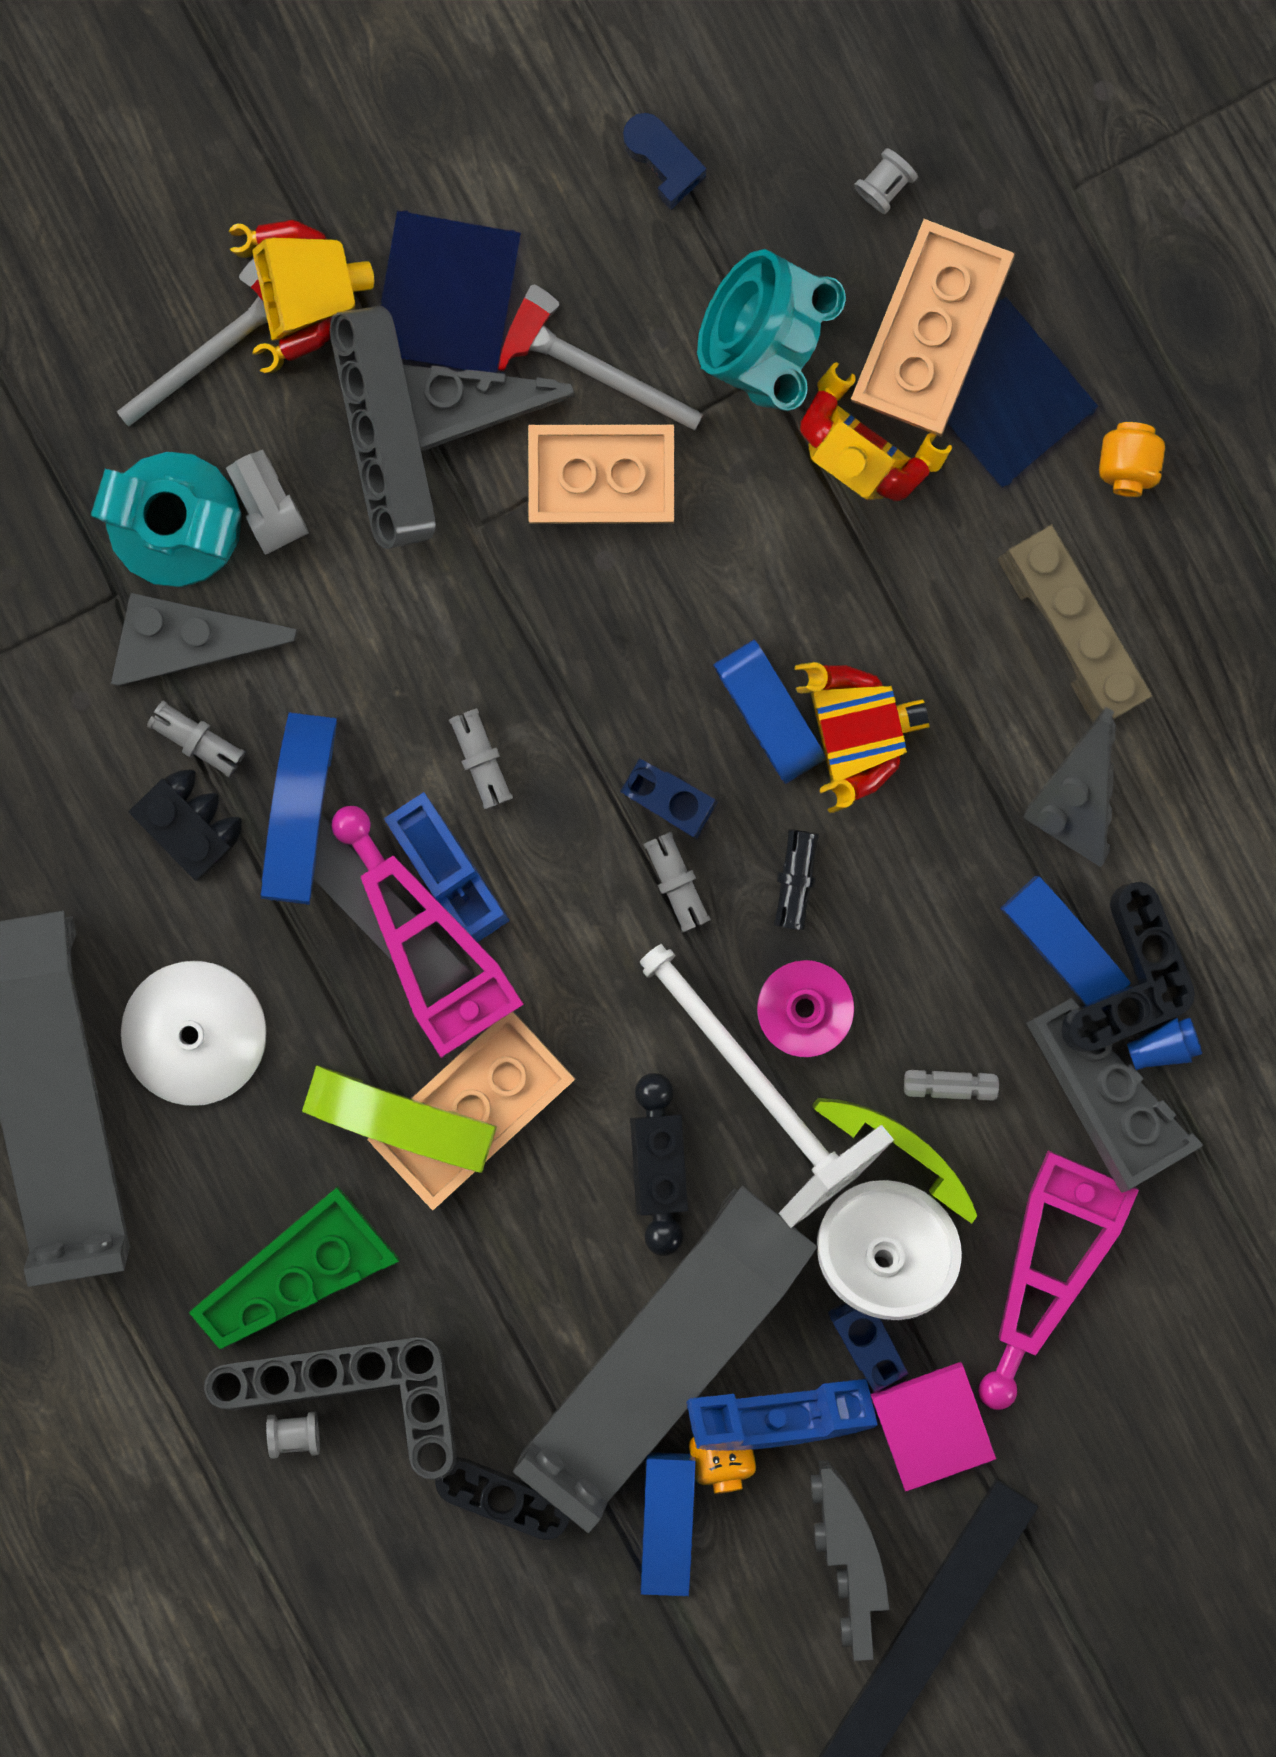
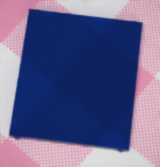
(449, 290)
(1015, 397)

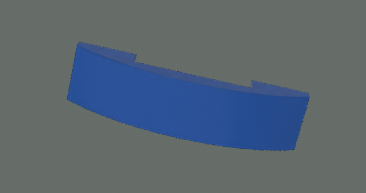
(297, 808)
(781, 1419)

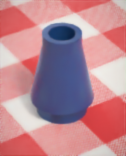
(1166, 1045)

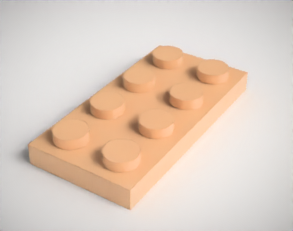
(932, 327)
(496, 1079)

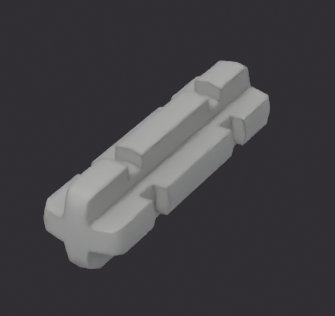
(951, 1085)

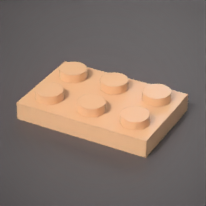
(601, 474)

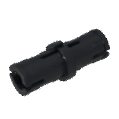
(796, 879)

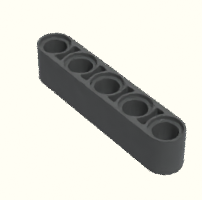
(382, 426)
(432, 960)

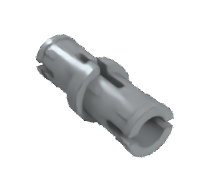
(196, 739)
(480, 758)
(676, 881)

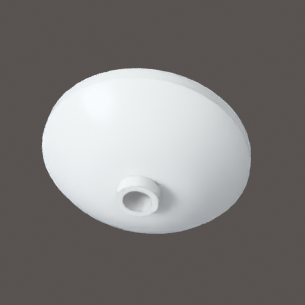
(227, 1024)
(903, 1228)

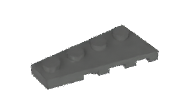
(1119, 1113)

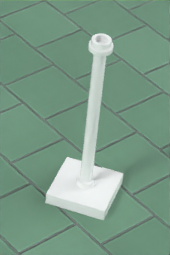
(830, 1170)

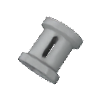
(886, 181)
(293, 1435)

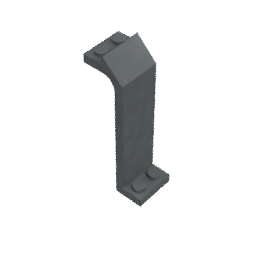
(54, 1109)
(664, 1358)

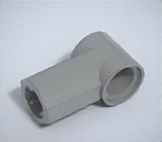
(270, 511)

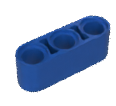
(769, 711)

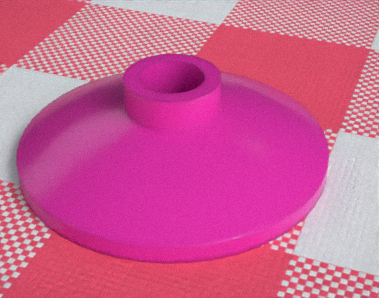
(809, 1034)

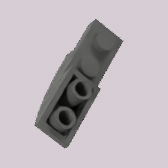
(849, 1542)

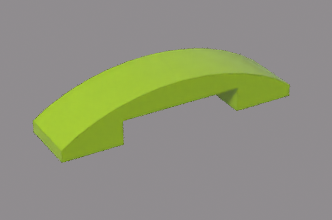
(398, 1120)
(947, 1186)

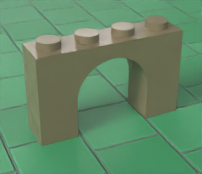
(1049, 577)

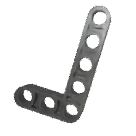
(350, 1381)

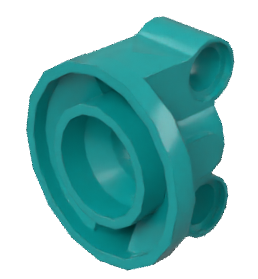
(766, 327)
(194, 550)

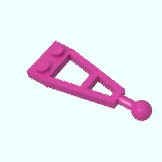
(469, 1007)
(1085, 1195)

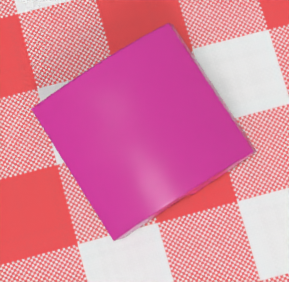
(933, 1426)

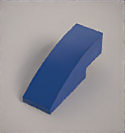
(446, 867)
(1064, 942)
(667, 1524)

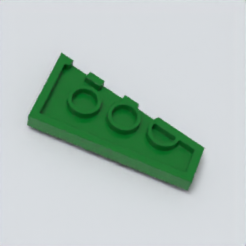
(305, 1263)

